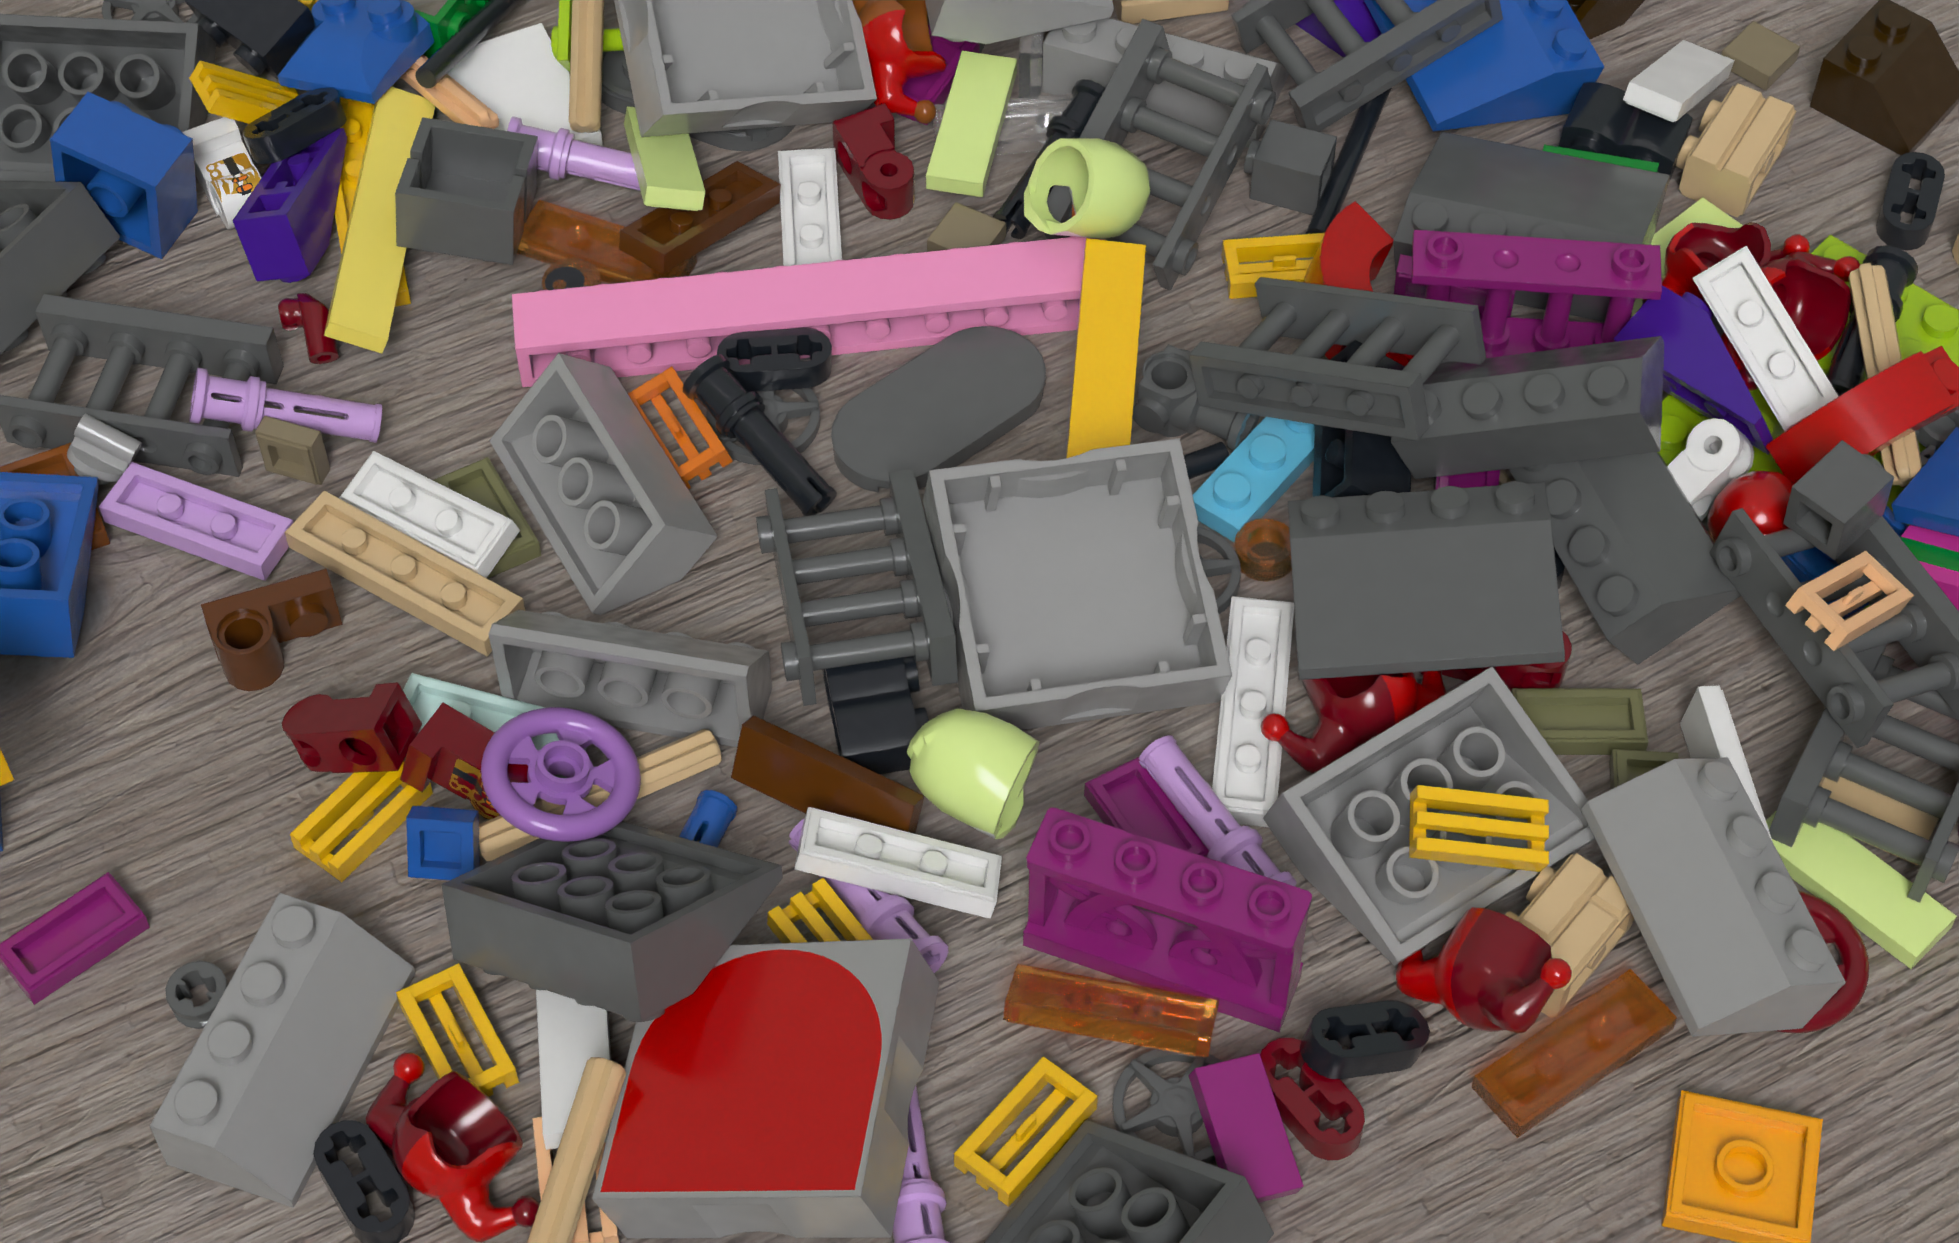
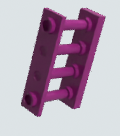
(1537, 265)

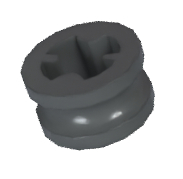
(188, 977)

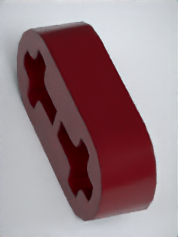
(1299, 1107)

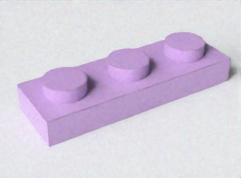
(197, 520)

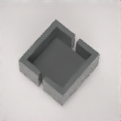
(466, 191)

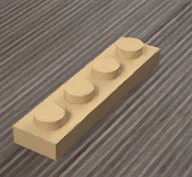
(401, 571)

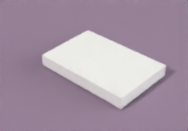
(521, 80)

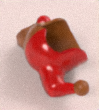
(899, 50)

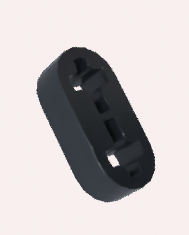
(294, 125)
(1919, 203)
(776, 358)
(1368, 1048)
(377, 1176)

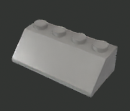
(1097, 46)
(601, 485)
(631, 674)
(1713, 899)
(281, 1051)

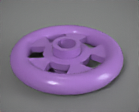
(564, 757)

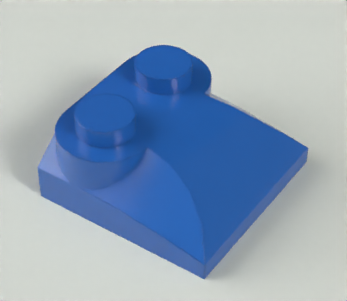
(358, 48)

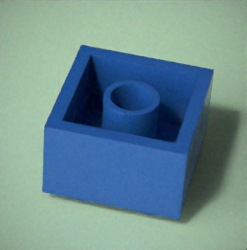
(132, 170)

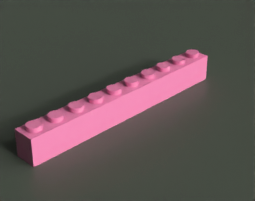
(852, 302)

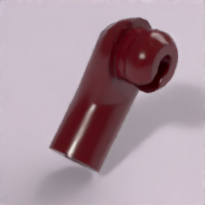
(312, 316)

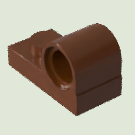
(254, 622)

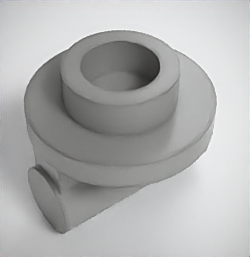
(101, 450)

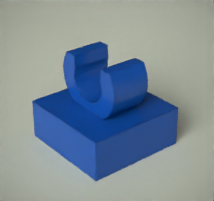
(442, 842)

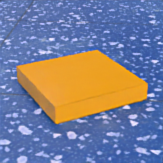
(1742, 1171)

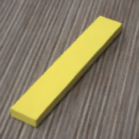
(370, 259)

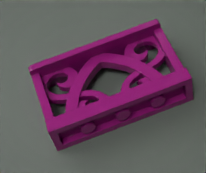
(1245, 923)

